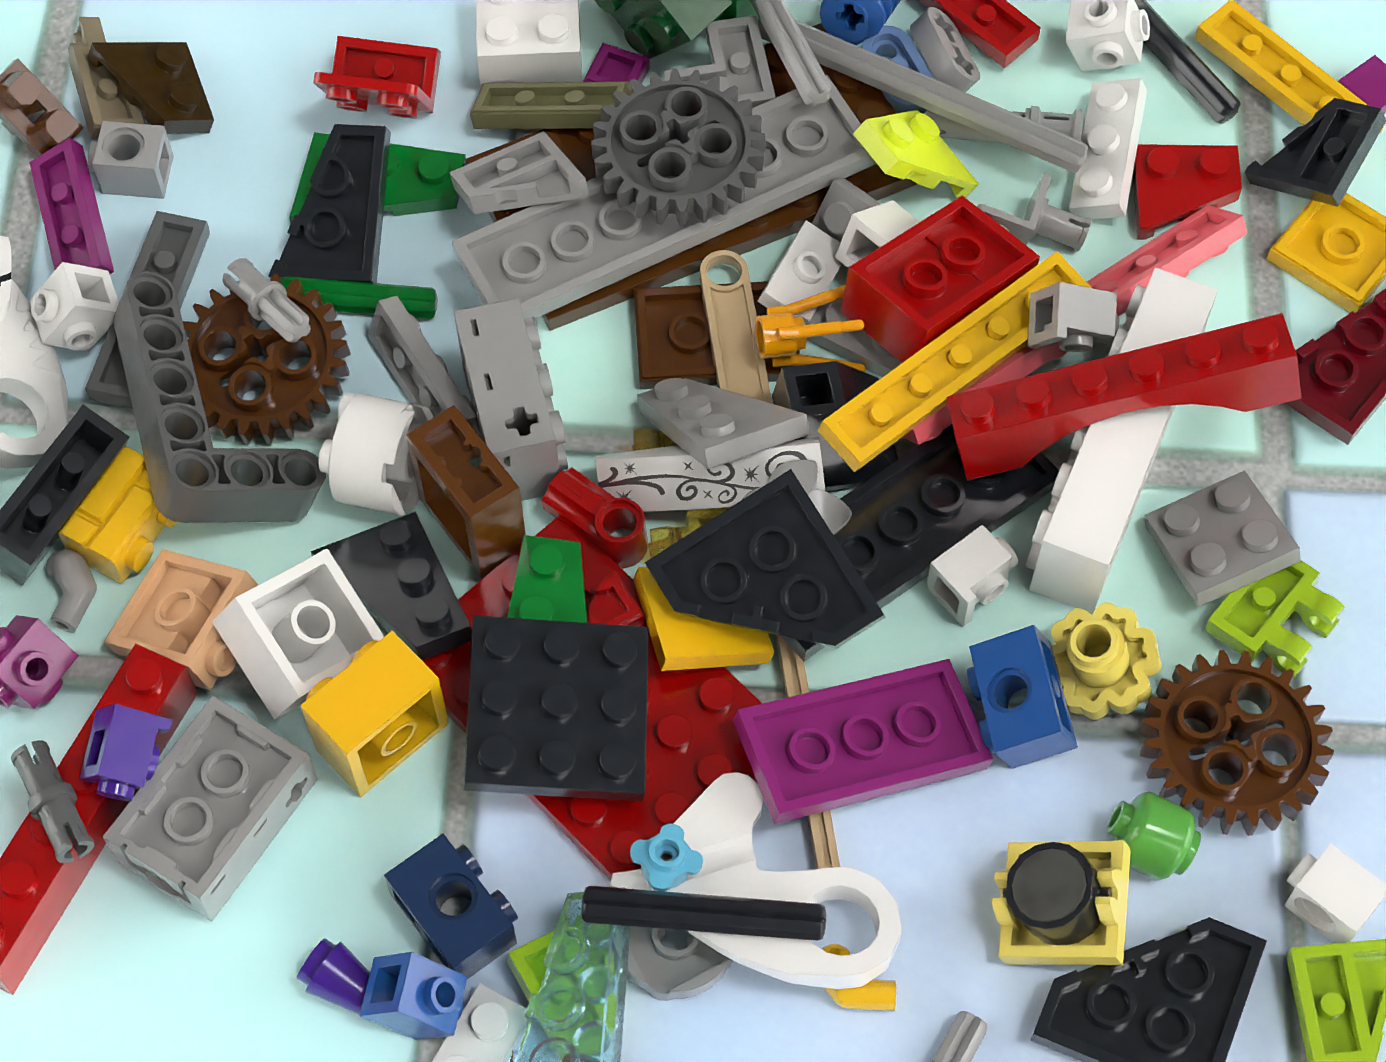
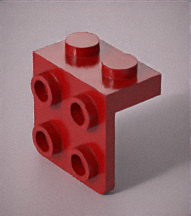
(381, 75)

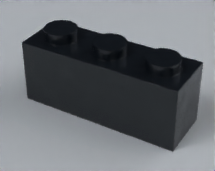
(55, 490)

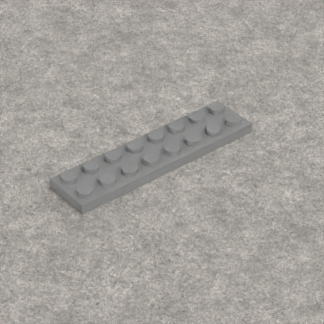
(584, 244)

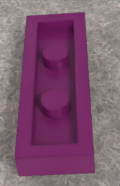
(70, 207)

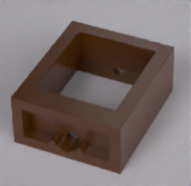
(471, 503)

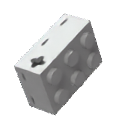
(512, 393)
(211, 808)

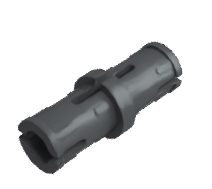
(52, 801)

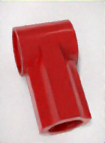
(597, 515)

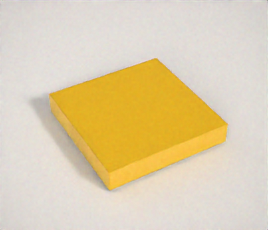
(1335, 251)
(694, 642)

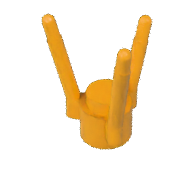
(782, 334)

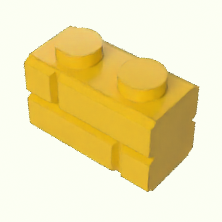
(117, 519)

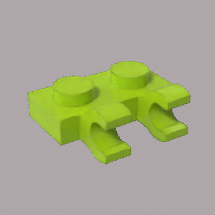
(1255, 615)

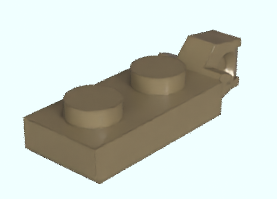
(97, 86)

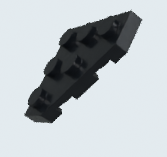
(769, 570)
(1162, 1005)

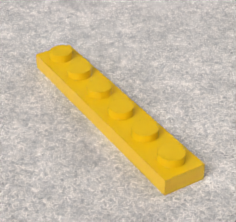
(941, 369)

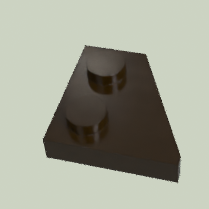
(158, 81)

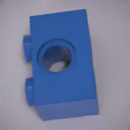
(1042, 722)

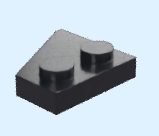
(1322, 154)

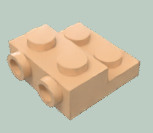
(176, 612)

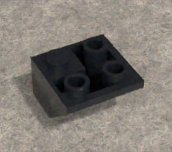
(819, 392)

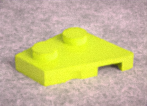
(911, 148)

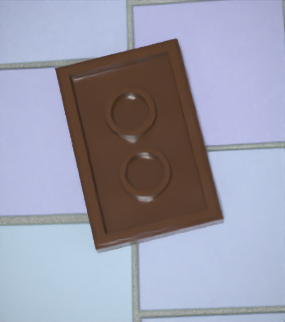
(676, 335)

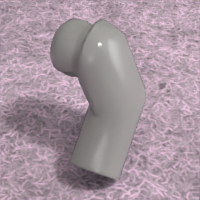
(77, 587)

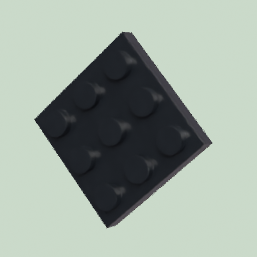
(557, 709)

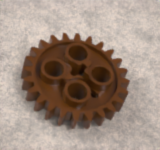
(288, 392)
(1258, 786)

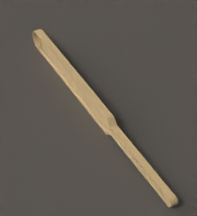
(742, 371)

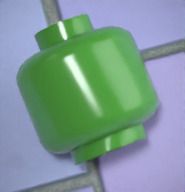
(1158, 835)

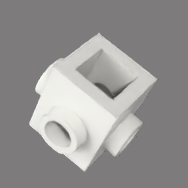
(1106, 33)
(74, 307)

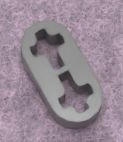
(944, 50)

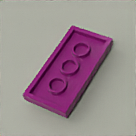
(861, 740)

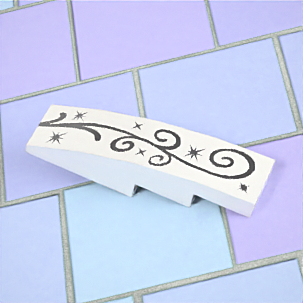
(676, 481)

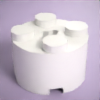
(371, 455)

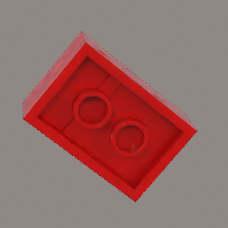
(933, 277)

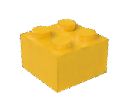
(375, 712)

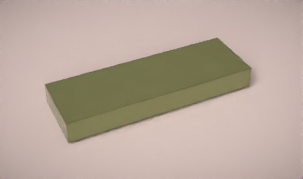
(543, 104)

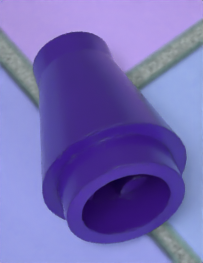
(335, 976)

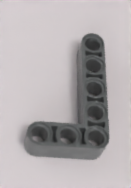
(184, 470)

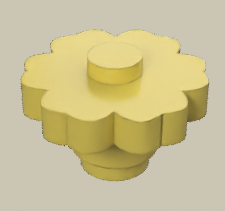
(1104, 660)

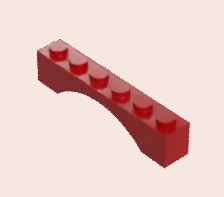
(1226, 367)

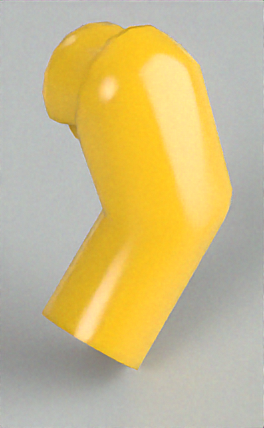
(872, 996)

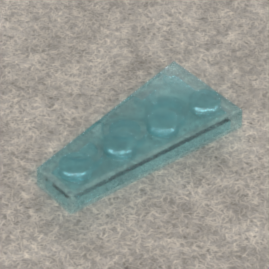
(582, 993)

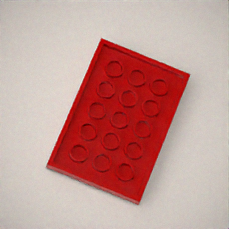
(687, 733)

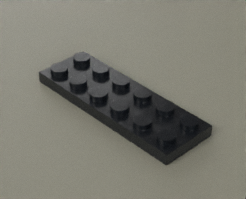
(924, 509)

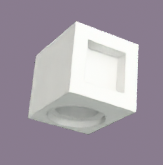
(1334, 894)

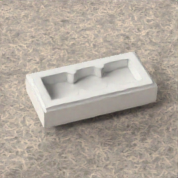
(804, 270)

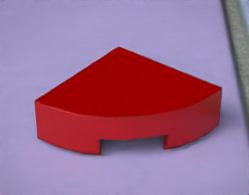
(614, 604)

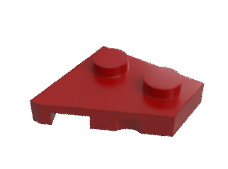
(1181, 180)

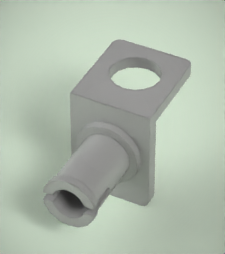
(1043, 220)

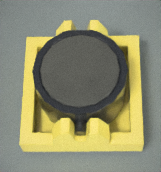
(1063, 903)

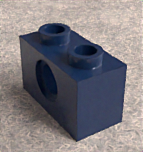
(430, 879)

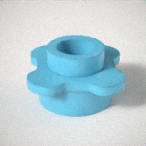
(666, 874)

